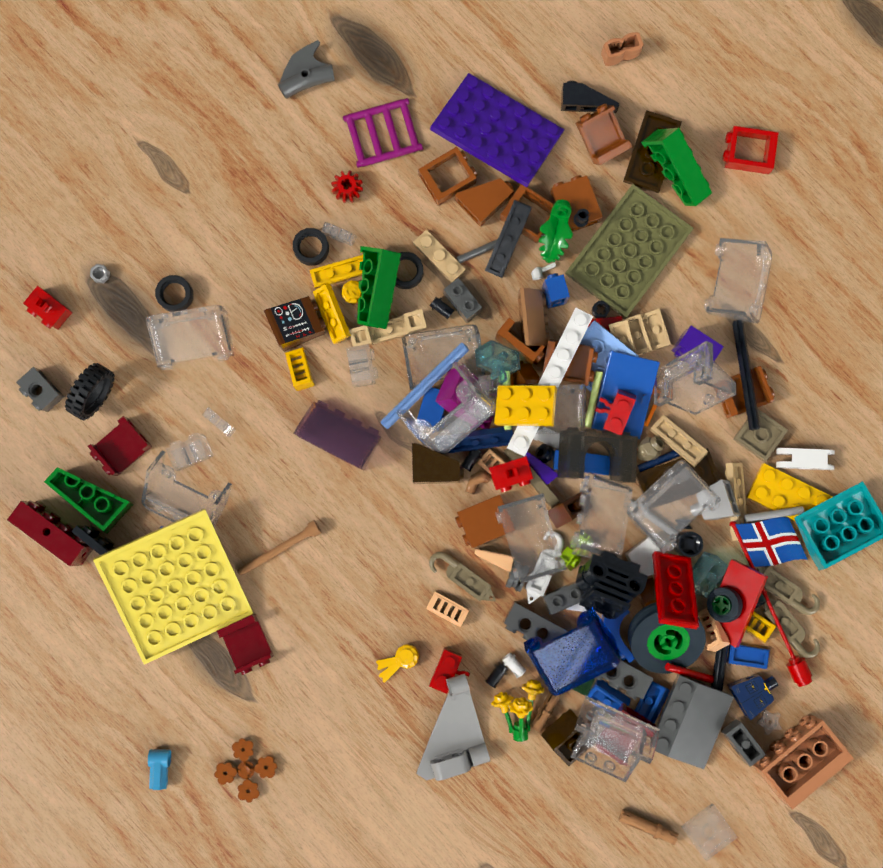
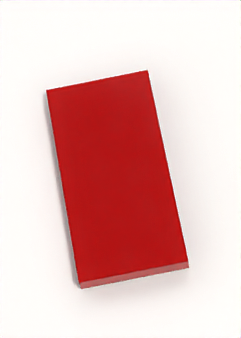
(749, 586)
(675, 590)

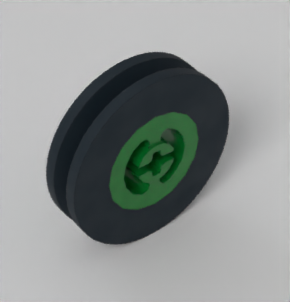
(677, 651)

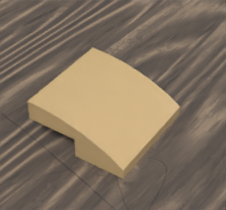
(649, 331)

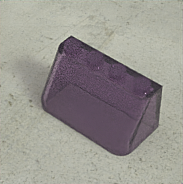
(338, 435)

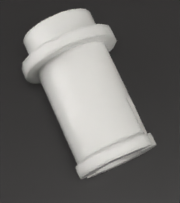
(512, 663)

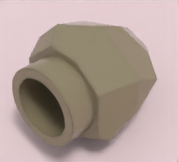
(650, 448)

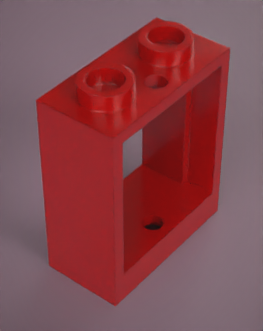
(746, 165)

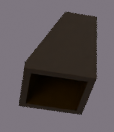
(433, 467)

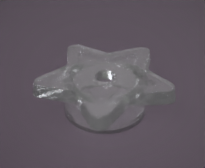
(764, 721)

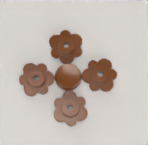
(245, 770)

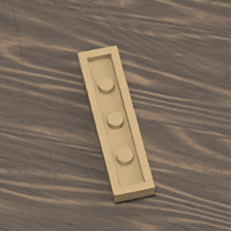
(735, 475)

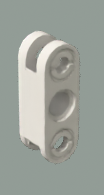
(805, 459)

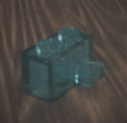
(497, 359)
(708, 573)

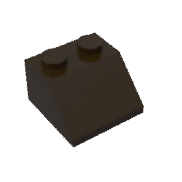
(562, 736)

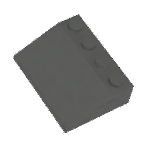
(691, 721)

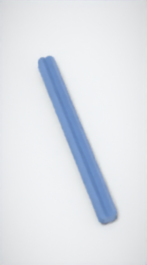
(440, 370)

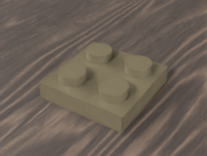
(761, 441)

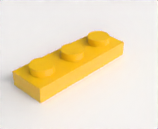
(331, 313)

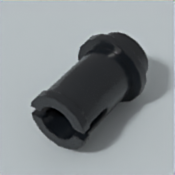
(581, 222)
(441, 307)
(471, 459)
(497, 674)

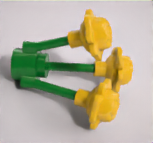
(520, 707)

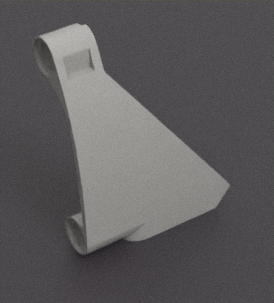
(456, 737)

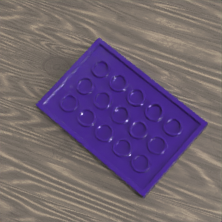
(497, 130)

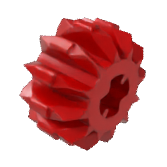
(349, 193)

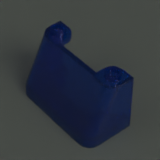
(574, 655)

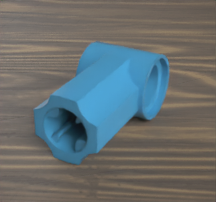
(159, 761)

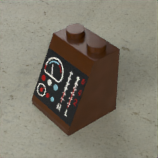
(295, 322)

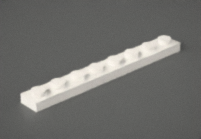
(554, 372)

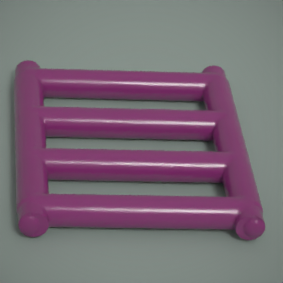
(385, 109)

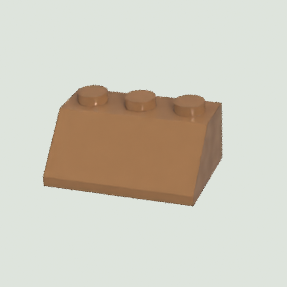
(533, 318)

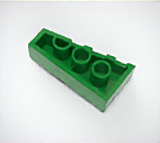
(678, 165)
(377, 286)
(93, 502)

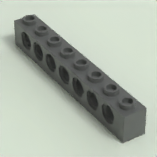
(517, 612)

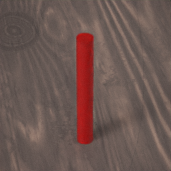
(689, 673)

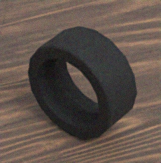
(310, 232)
(419, 275)
(163, 283)

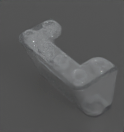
(602, 517)

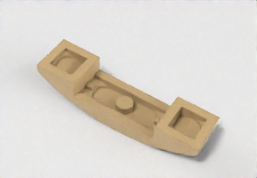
(396, 328)

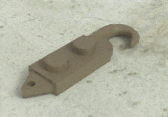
(463, 577)
(787, 591)
(791, 628)

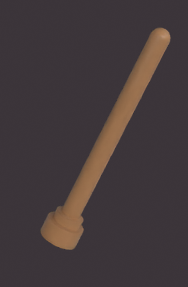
(310, 530)

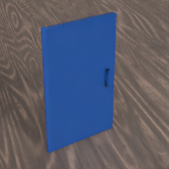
(633, 376)

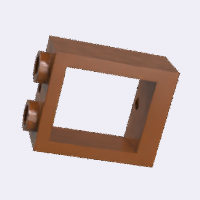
(430, 184)
(525, 192)

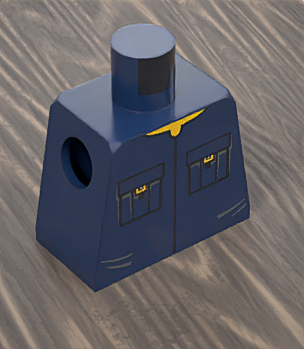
(753, 694)

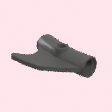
(304, 71)

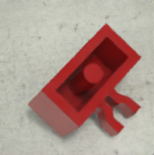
(47, 307)
(618, 412)
(511, 473)
(446, 669)

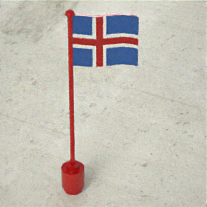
(771, 544)

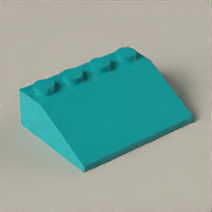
(841, 526)

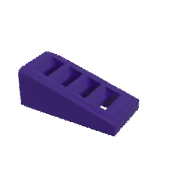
(542, 470)

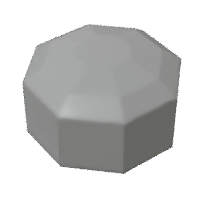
(99, 273)

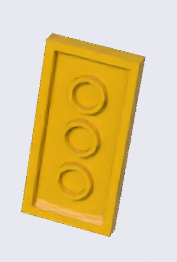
(781, 491)

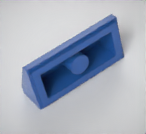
(608, 695)
(652, 702)

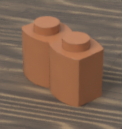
(622, 49)

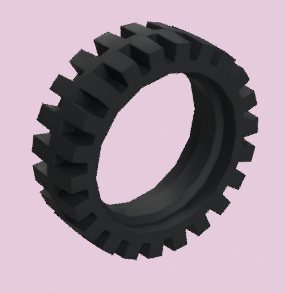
(89, 391)

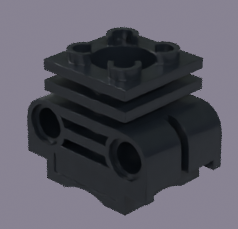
(609, 584)

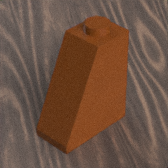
(485, 199)

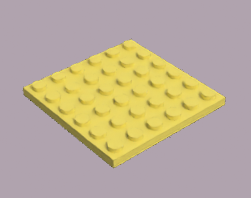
(173, 586)

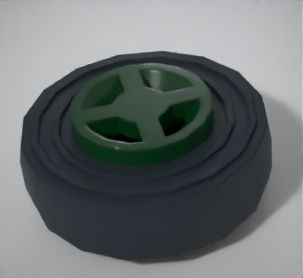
(719, 609)

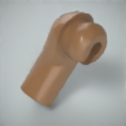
(475, 479)

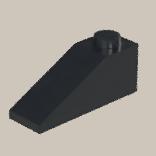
(581, 98)

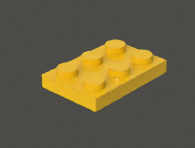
(525, 405)

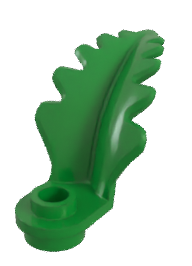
(556, 231)

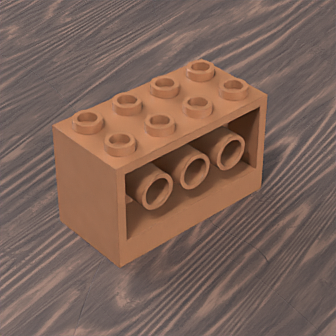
(802, 760)

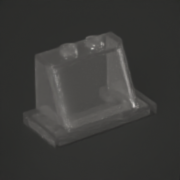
(693, 381)
(612, 739)

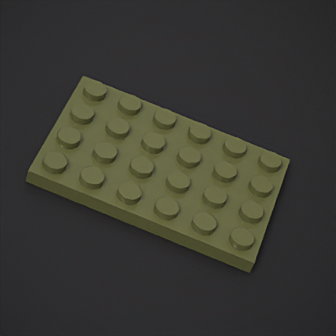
(629, 251)

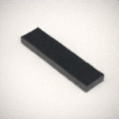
(508, 238)

